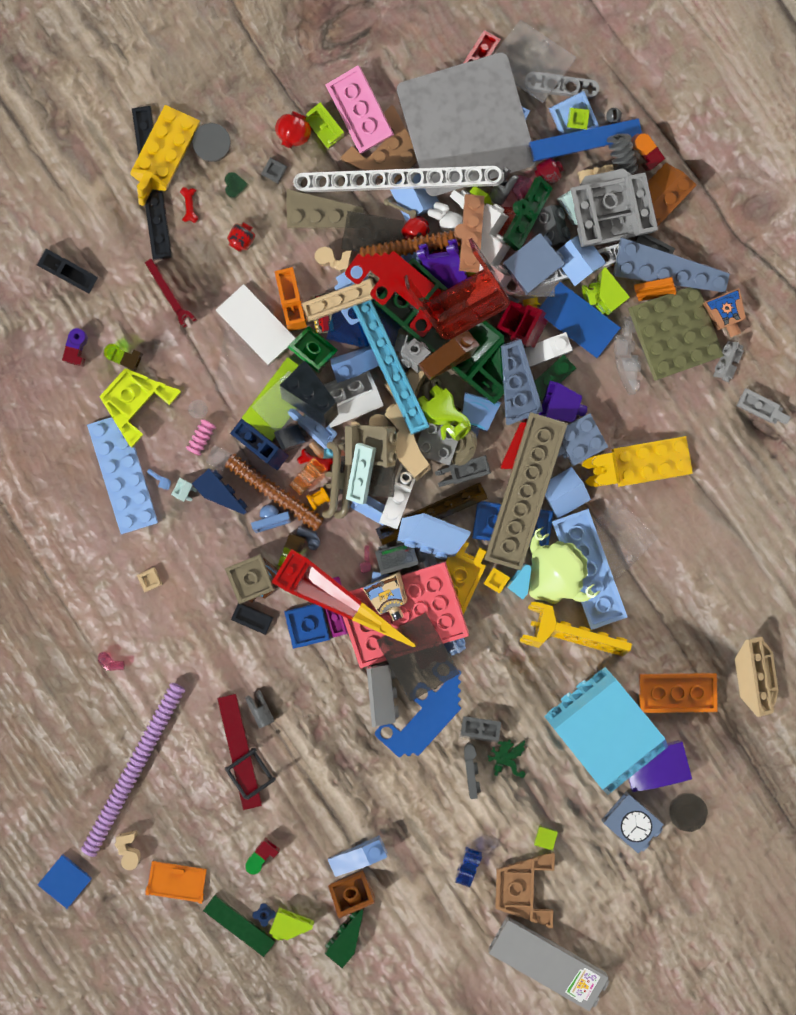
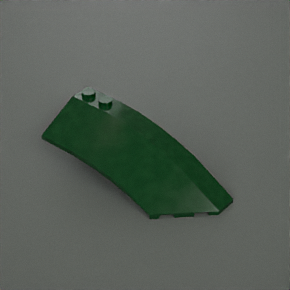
(480, 371)

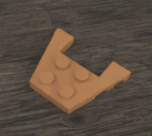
(392, 154)
(516, 888)

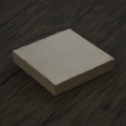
(250, 579)

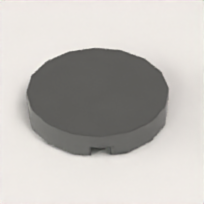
(211, 142)

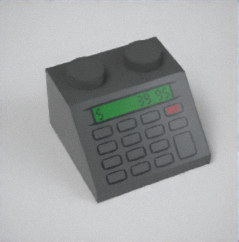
(395, 557)

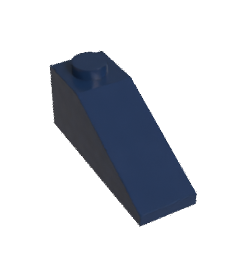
(259, 444)

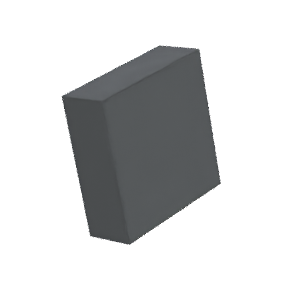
(274, 170)

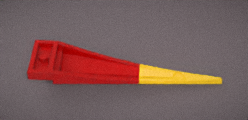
(312, 584)

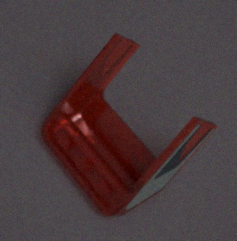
(465, 302)

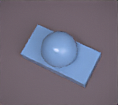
(270, 519)

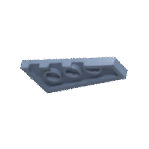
(518, 383)

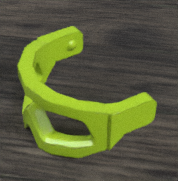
(590, 295)

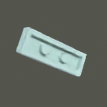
(361, 473)

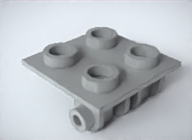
(433, 447)

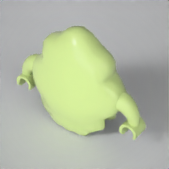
(557, 571)

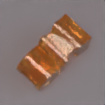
(307, 476)

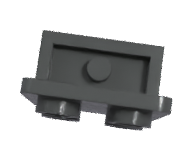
(552, 224)

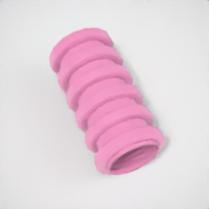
(201, 436)

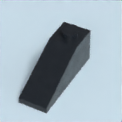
(291, 437)

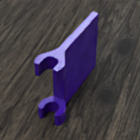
(443, 265)

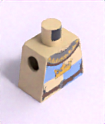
(387, 595)

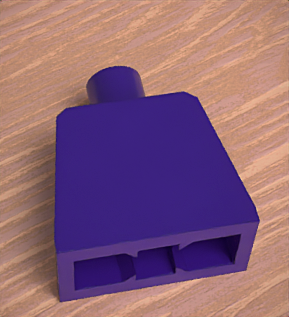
(562, 403)

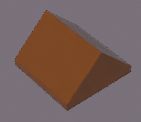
(351, 894)

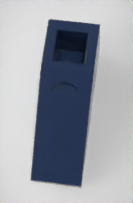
(213, 489)

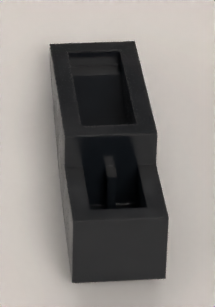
(67, 271)

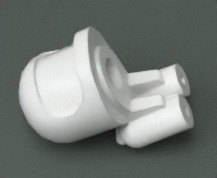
(447, 218)

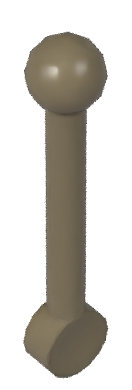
(412, 213)

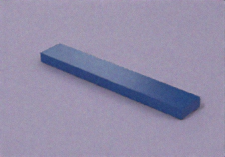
(581, 140)

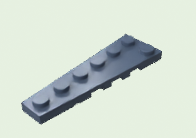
(651, 264)

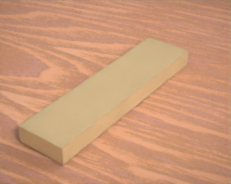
(338, 300)

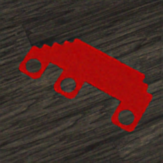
(391, 272)

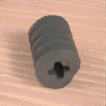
(623, 152)

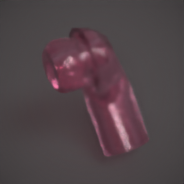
(109, 664)

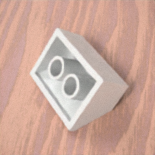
(354, 397)

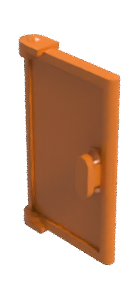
(173, 882)

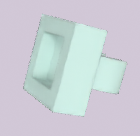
(182, 489)

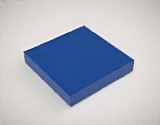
(307, 625)
(64, 881)

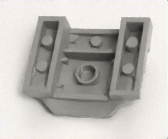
(613, 207)

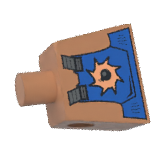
(726, 312)

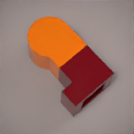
(648, 151)

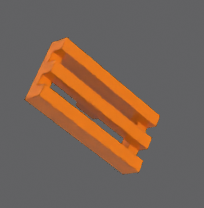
(655, 289)

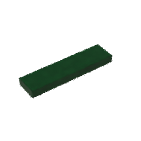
(239, 925)

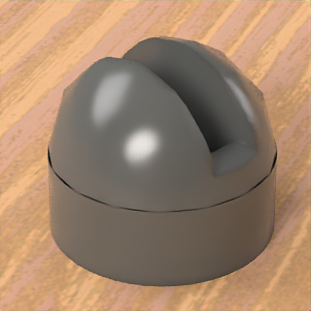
(609, 115)

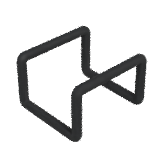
(228, 768)

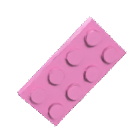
(359, 109)

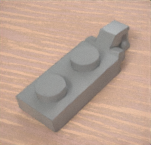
(762, 407)

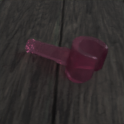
(366, 566)

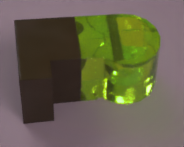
(117, 355)
(293, 542)

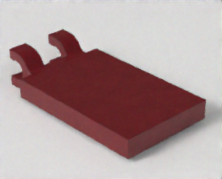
(169, 293)

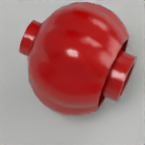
(292, 129)

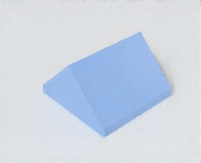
(414, 199)
(579, 260)
(566, 493)

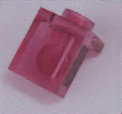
(521, 187)

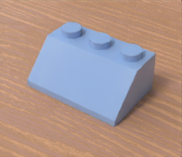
(432, 535)

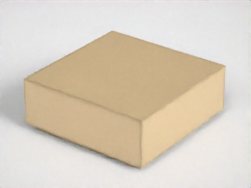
(149, 579)

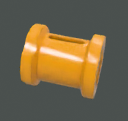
(318, 498)

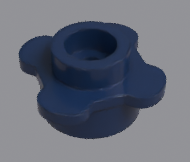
(264, 908)

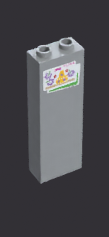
(548, 963)

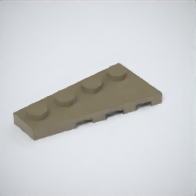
(316, 212)

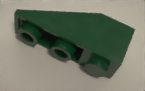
(344, 944)

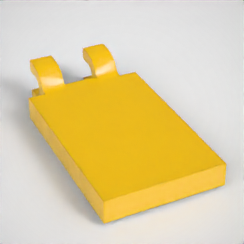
(466, 573)

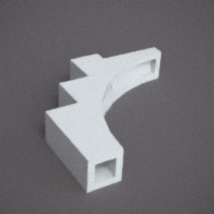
(492, 243)

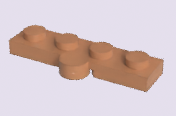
(470, 228)

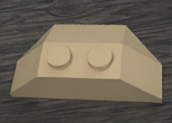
(757, 676)

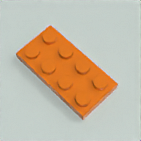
(678, 692)

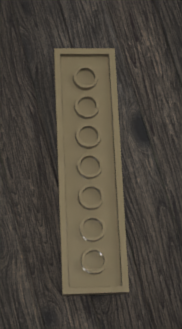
(525, 491)

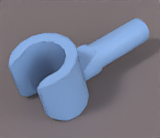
(164, 482)

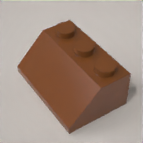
(668, 190)

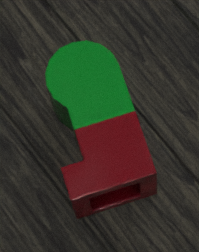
(259, 856)

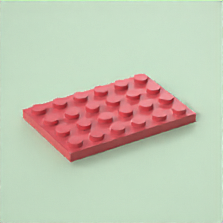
(427, 592)

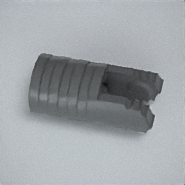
(500, 192)
(261, 714)

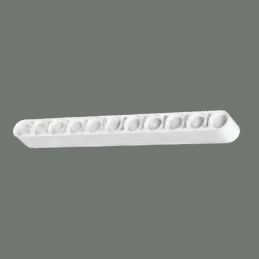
(407, 179)

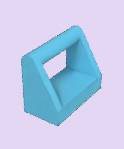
(520, 581)

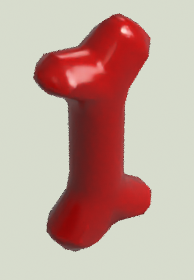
(188, 194)
(306, 457)

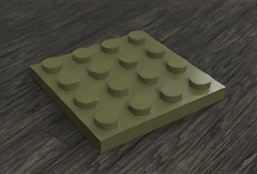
(675, 332)

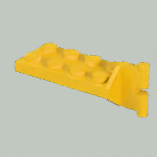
(163, 151)

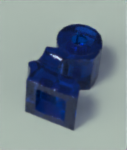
(468, 869)

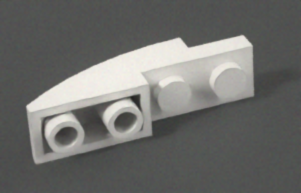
(395, 505)

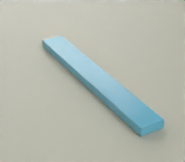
(391, 367)

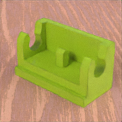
(324, 125)

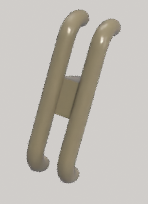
(338, 481)

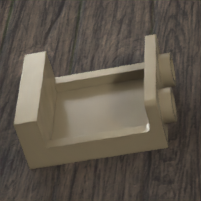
(380, 437)

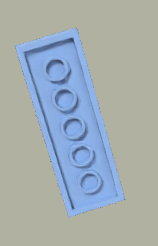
(122, 477)
(607, 605)

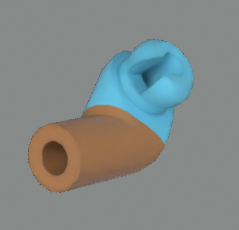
(320, 451)

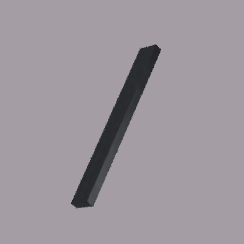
(155, 203)

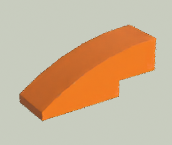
(290, 299)

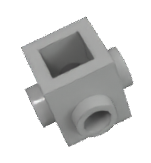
(414, 353)

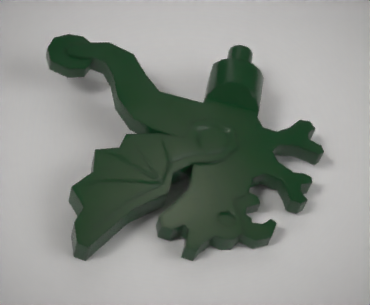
(502, 757)

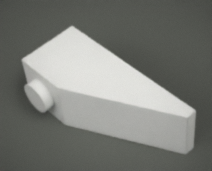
(548, 349)

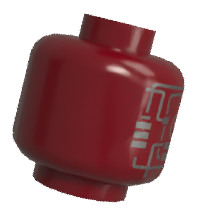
(549, 170)

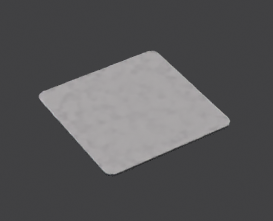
(466, 119)

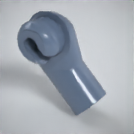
(311, 537)

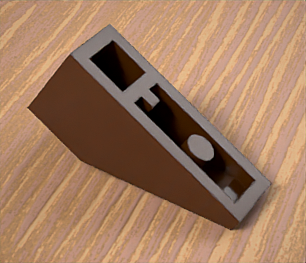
(449, 355)

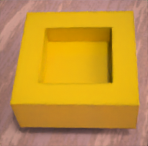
(496, 580)

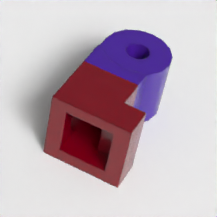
(76, 340)

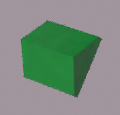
(313, 349)

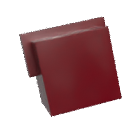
(523, 323)

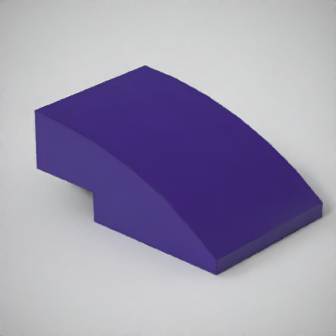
(664, 770)

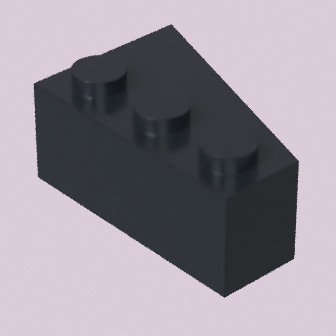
(309, 395)

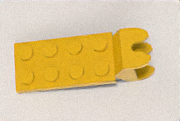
(640, 463)
(548, 627)

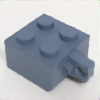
(582, 440)

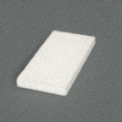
(255, 324)

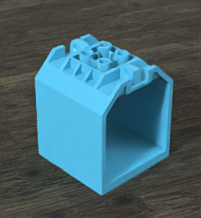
(606, 730)

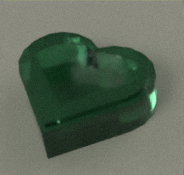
(235, 185)

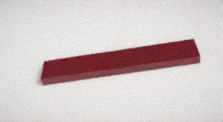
(238, 747)

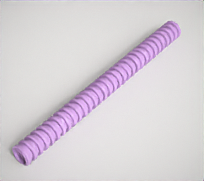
(132, 770)

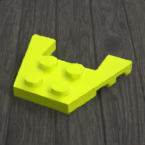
(127, 396)

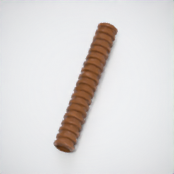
(411, 245)
(274, 492)

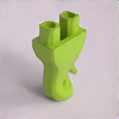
(441, 411)

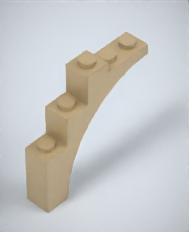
(406, 446)

